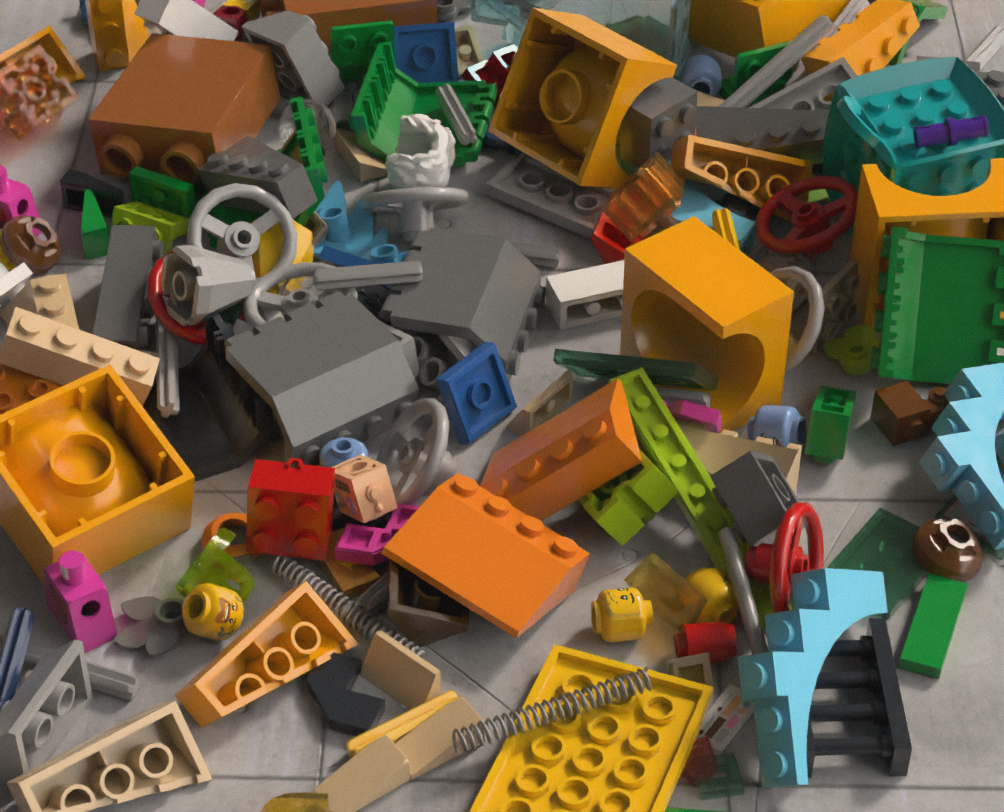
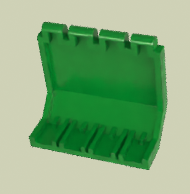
(391, 94)
(302, 147)
(938, 306)

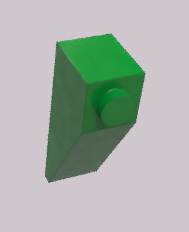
(830, 424)

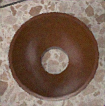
(23, 246)
(945, 556)

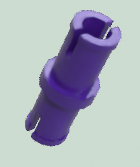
(950, 131)

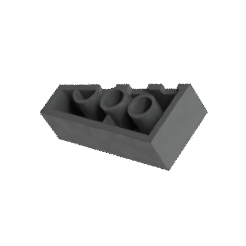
(770, 130)
(261, 166)
(123, 302)

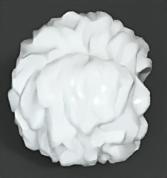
(422, 154)

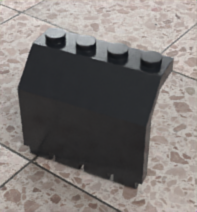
(219, 411)

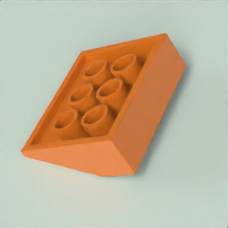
(566, 455)
(488, 555)

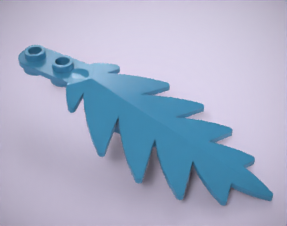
(354, 233)

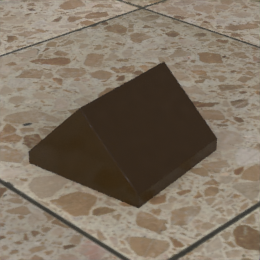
(421, 609)

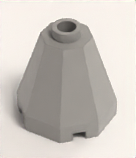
(203, 283)

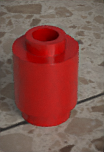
(706, 637)

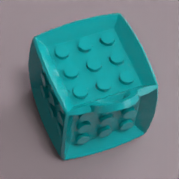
(875, 120)

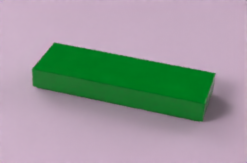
(933, 626)

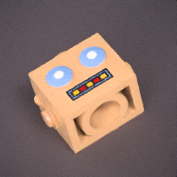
(363, 489)

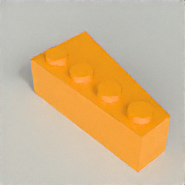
(868, 40)

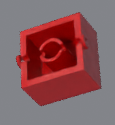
(290, 509)

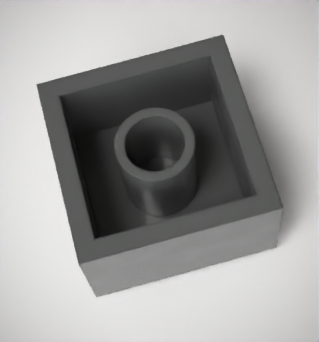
(657, 120)
(755, 496)

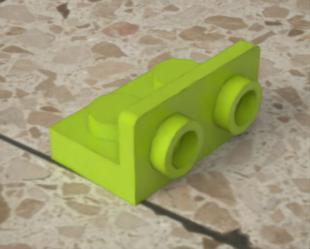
(166, 224)

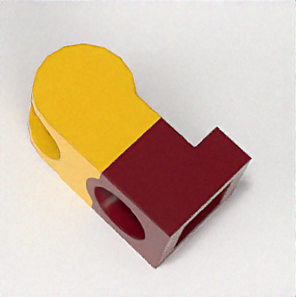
(237, 13)

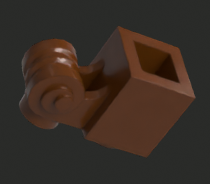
(904, 414)

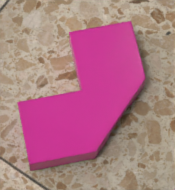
(697, 414)
(366, 543)

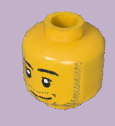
(621, 615)

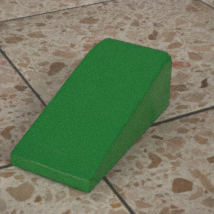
(93, 228)

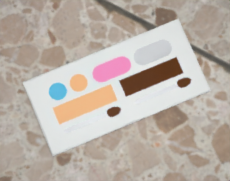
(726, 718)

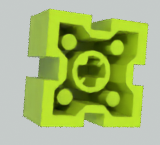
(628, 499)

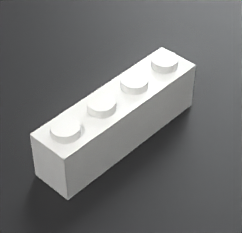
(183, 19)
(586, 295)

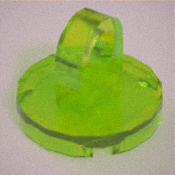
(216, 567)

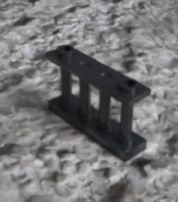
(885, 710)

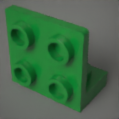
(355, 44)
(750, 63)
(164, 192)

